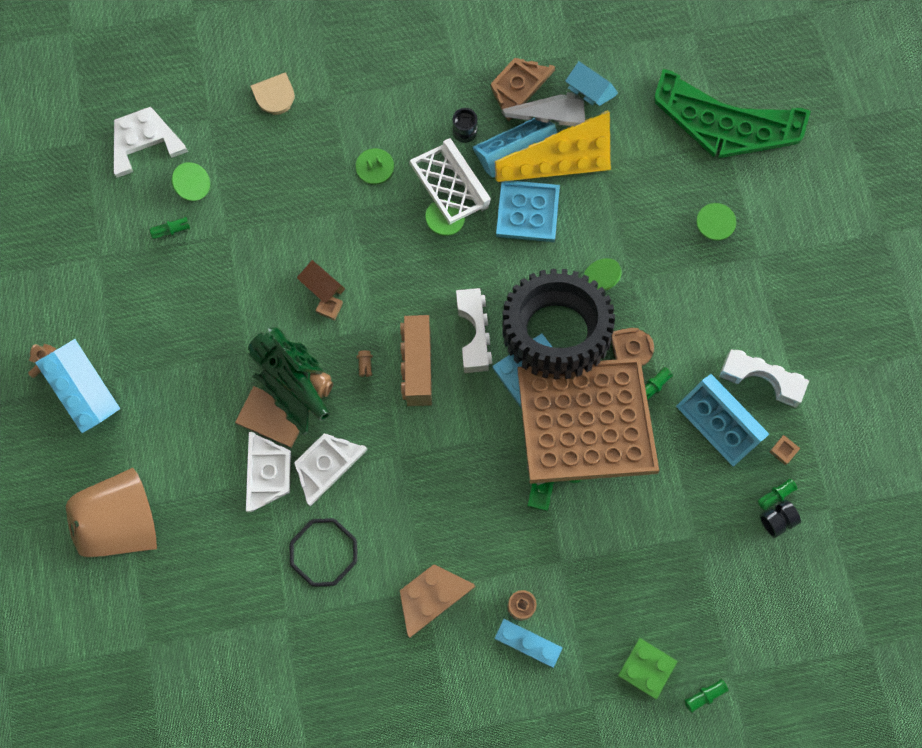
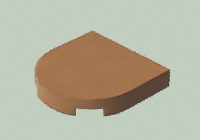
(632, 344)

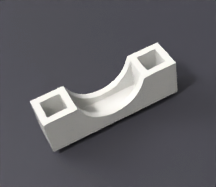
(470, 307)
(788, 386)

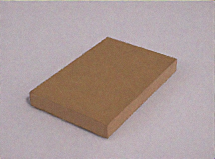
(266, 419)

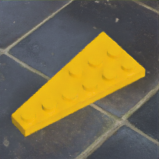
(570, 151)

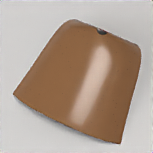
(112, 517)

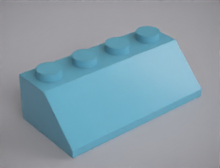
(512, 141)
(78, 385)
(722, 420)

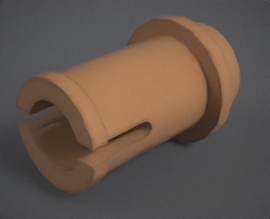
(364, 363)

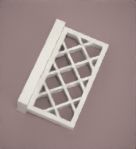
(465, 177)

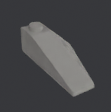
(561, 108)

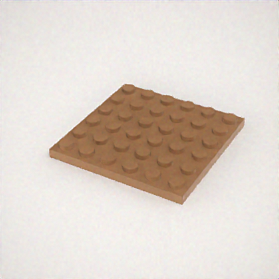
(587, 423)

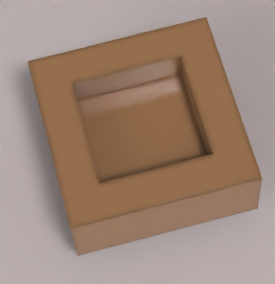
(330, 308)
(784, 450)

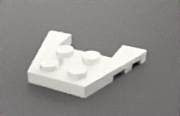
(139, 132)

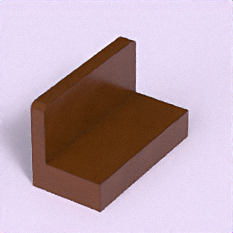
(320, 282)

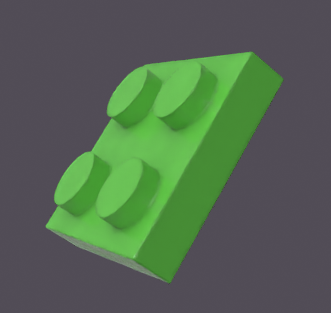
(647, 668)

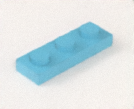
(528, 643)

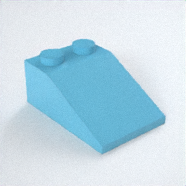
(590, 84)

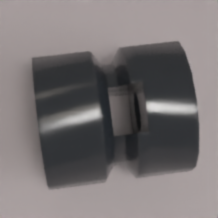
(465, 125)
(782, 517)

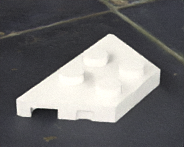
(325, 464)
(267, 472)

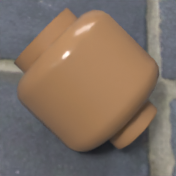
(322, 383)

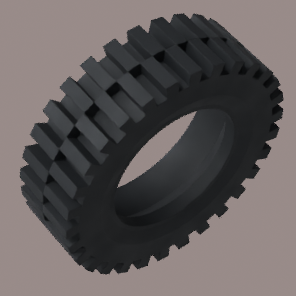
(564, 291)

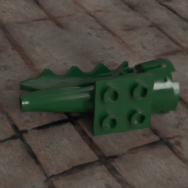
(288, 377)

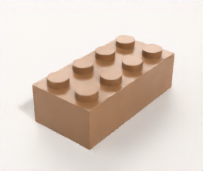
(417, 358)

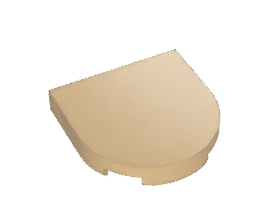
(274, 94)

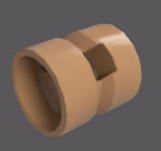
(521, 605)

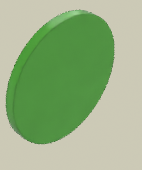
(374, 166)
(190, 181)
(716, 221)
(438, 223)
(605, 272)

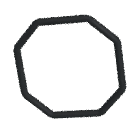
(304, 576)

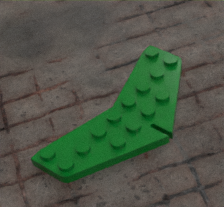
(736, 128)

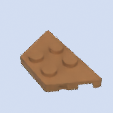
(519, 82)
(430, 596)

